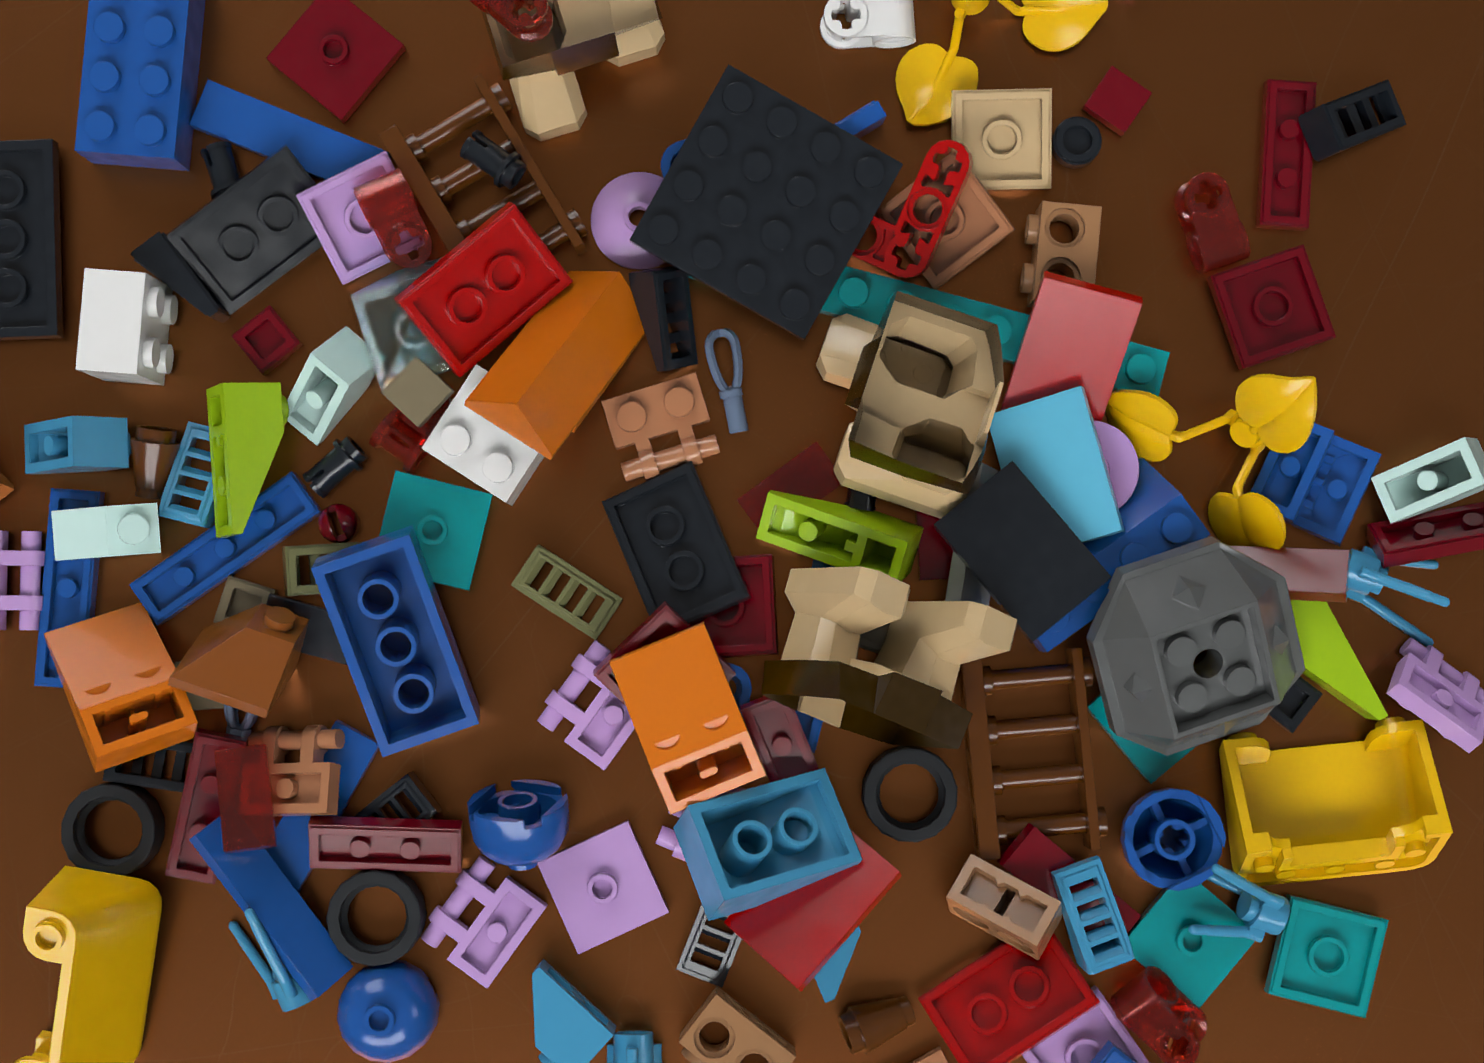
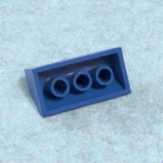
(1154, 522)

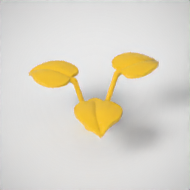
(930, 72)
(1269, 413)

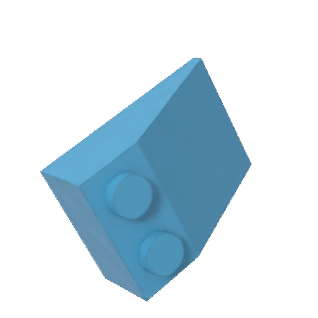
(765, 842)

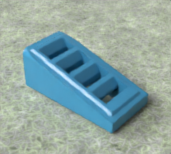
(175, 485)
(1103, 946)

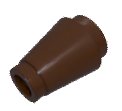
(152, 459)
(875, 1023)

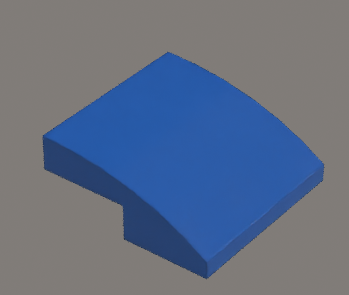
(1319, 483)

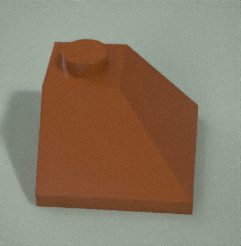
(244, 659)

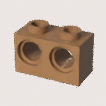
(1075, 258)
(1004, 906)
(745, 1036)

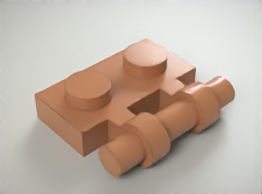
(655, 413)
(304, 786)

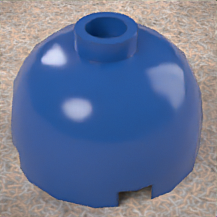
(520, 823)
(1172, 838)
(388, 1011)

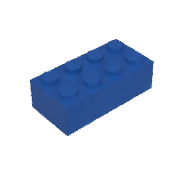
(140, 82)
(396, 640)

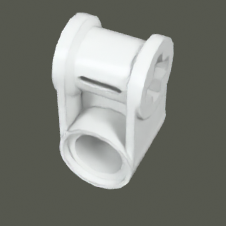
(873, 24)

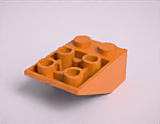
(119, 686)
(687, 718)

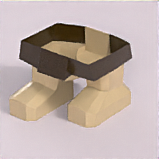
(580, 36)
(921, 400)
(913, 678)

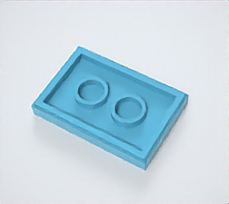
(1063, 459)

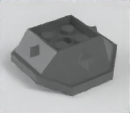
(1169, 612)

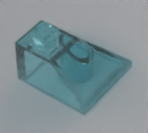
(388, 330)

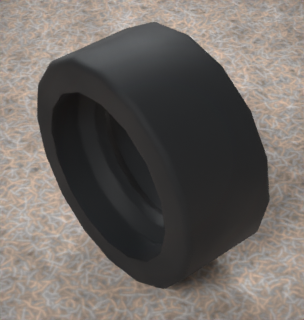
(934, 821)
(74, 822)
(370, 954)

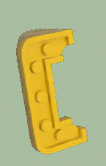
(1333, 805)
(106, 940)

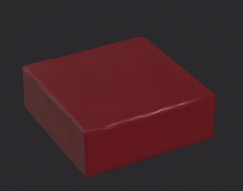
(1116, 101)
(267, 340)

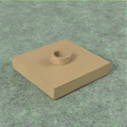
(1005, 135)

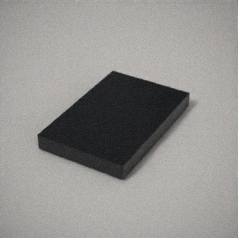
(250, 231)
(676, 545)
(1022, 552)

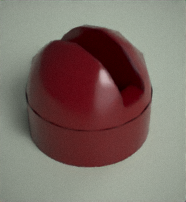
(347, 518)

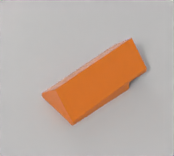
(561, 361)

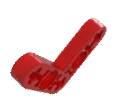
(892, 235)

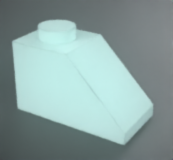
(330, 385)
(1432, 480)
(106, 531)

